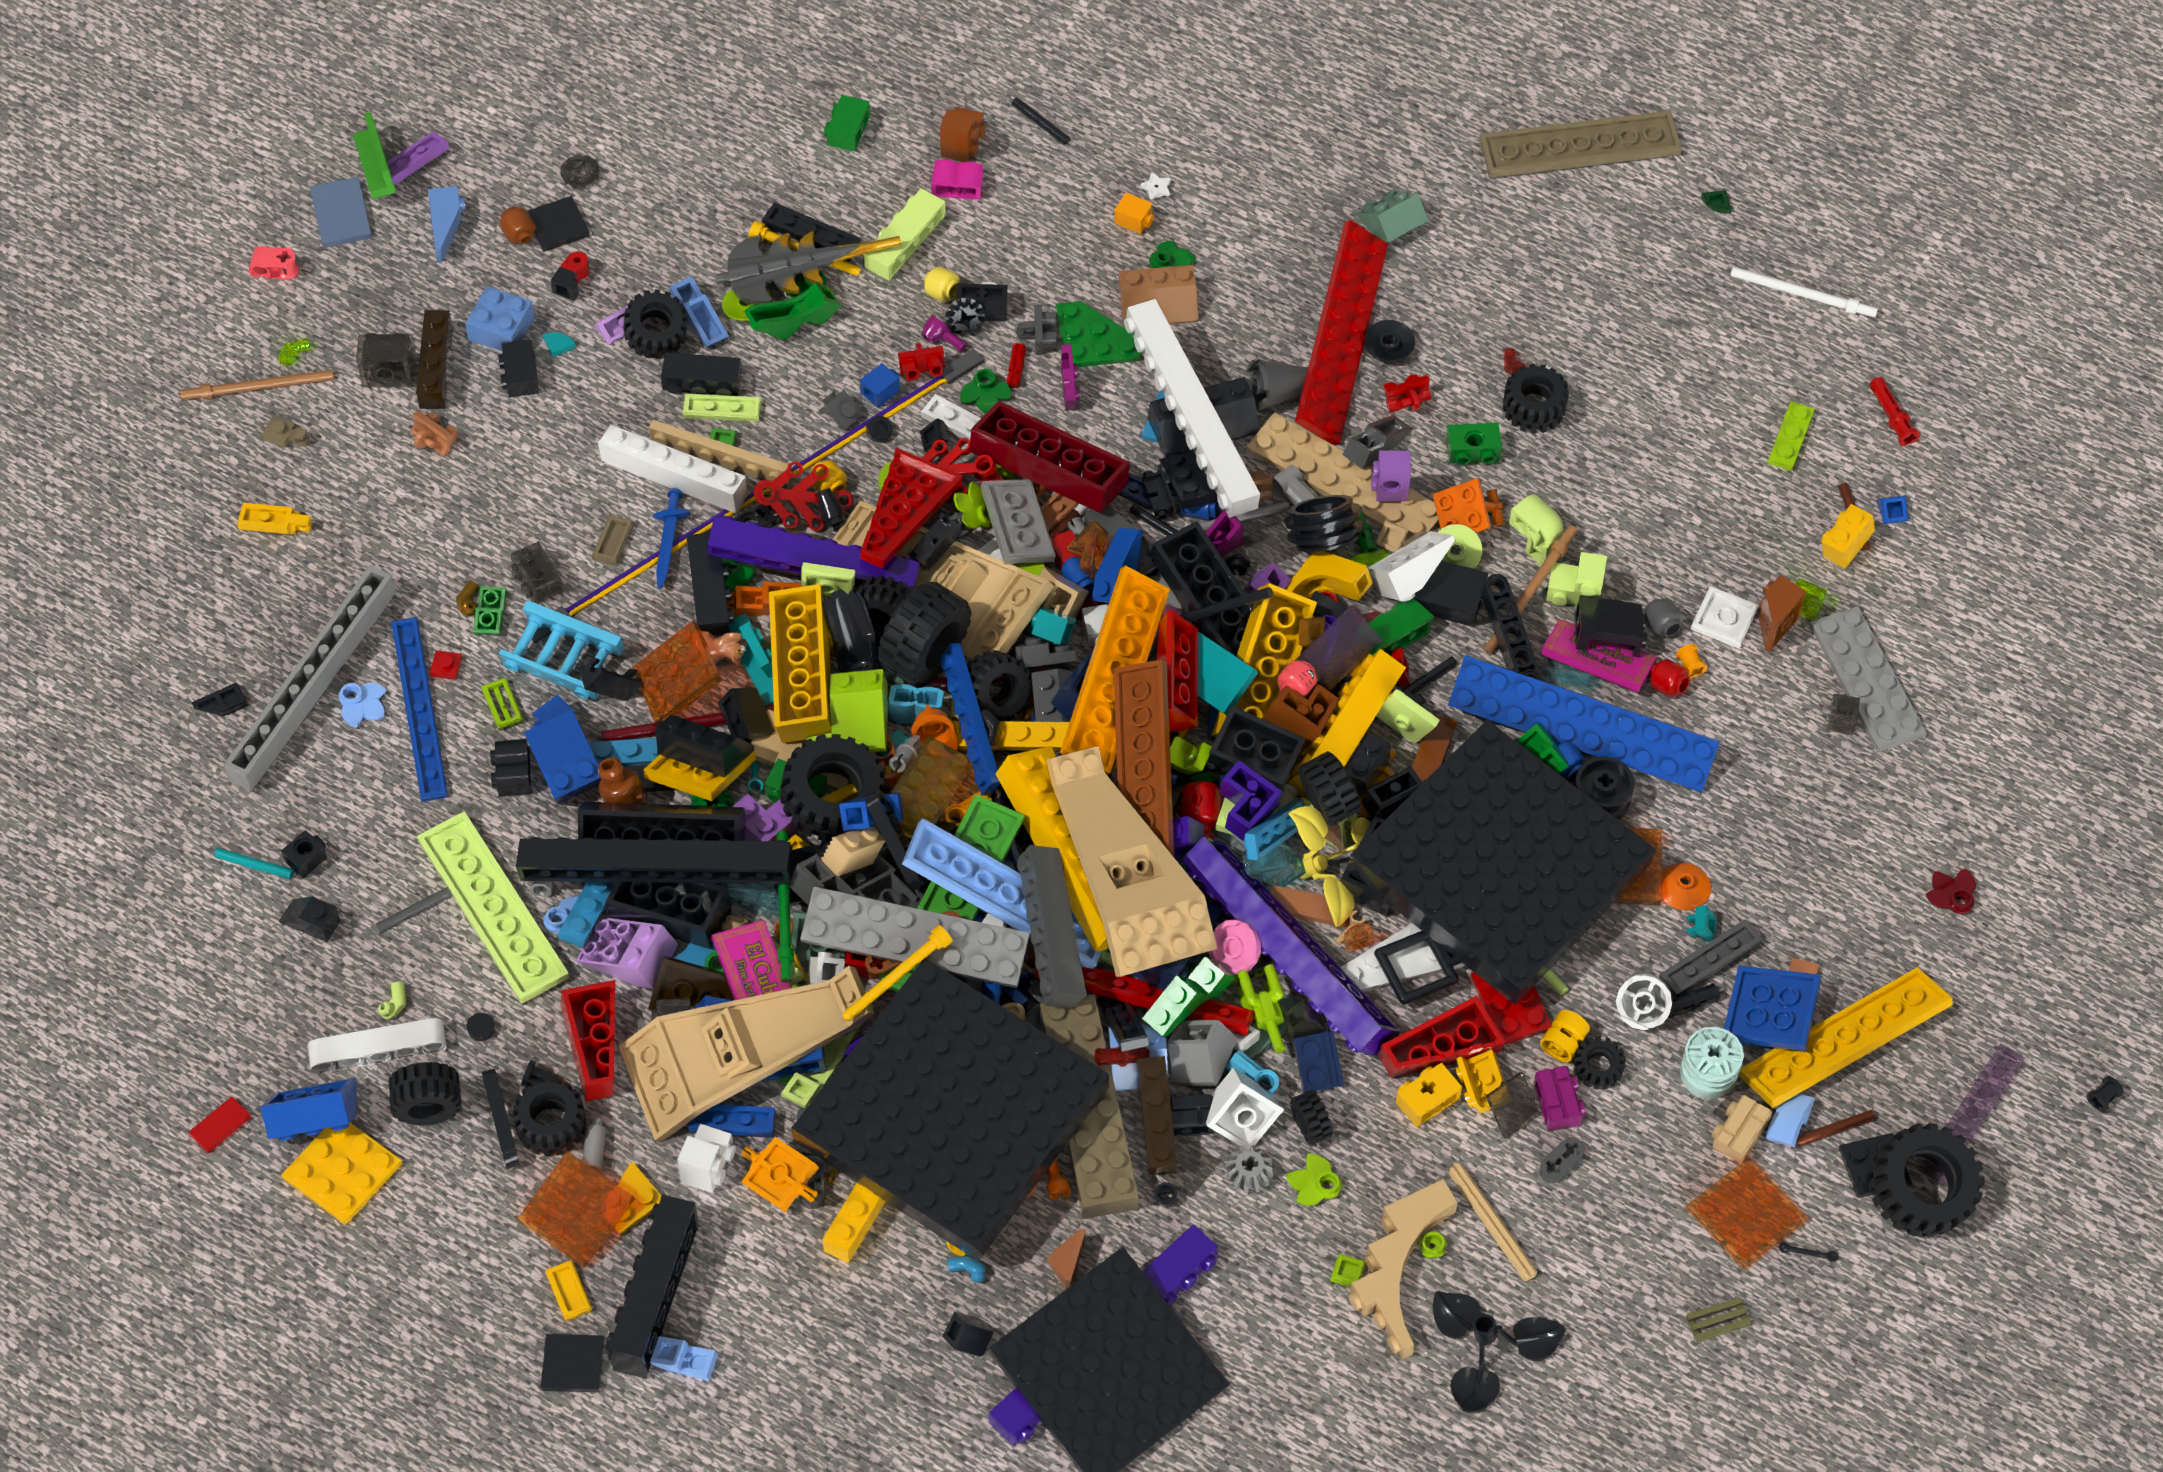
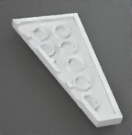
(1408, 963)

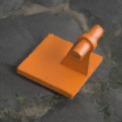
(1467, 507)

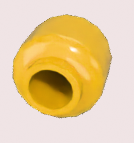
(835, 480)

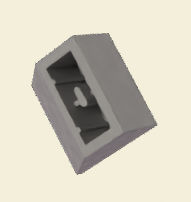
(1200, 1052)

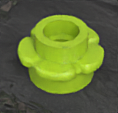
(1432, 1238)

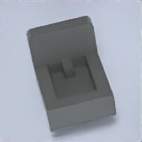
(841, 408)

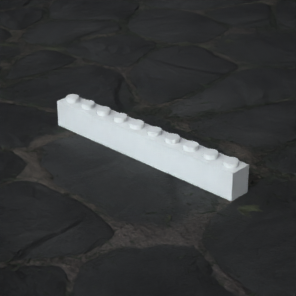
(1192, 408)

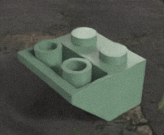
(1393, 214)

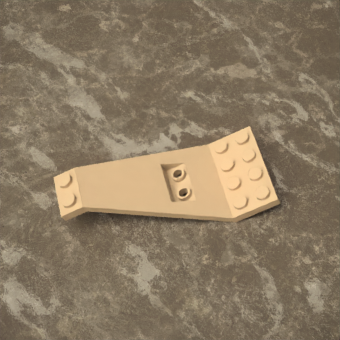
(687, 1067)

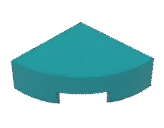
(558, 343)

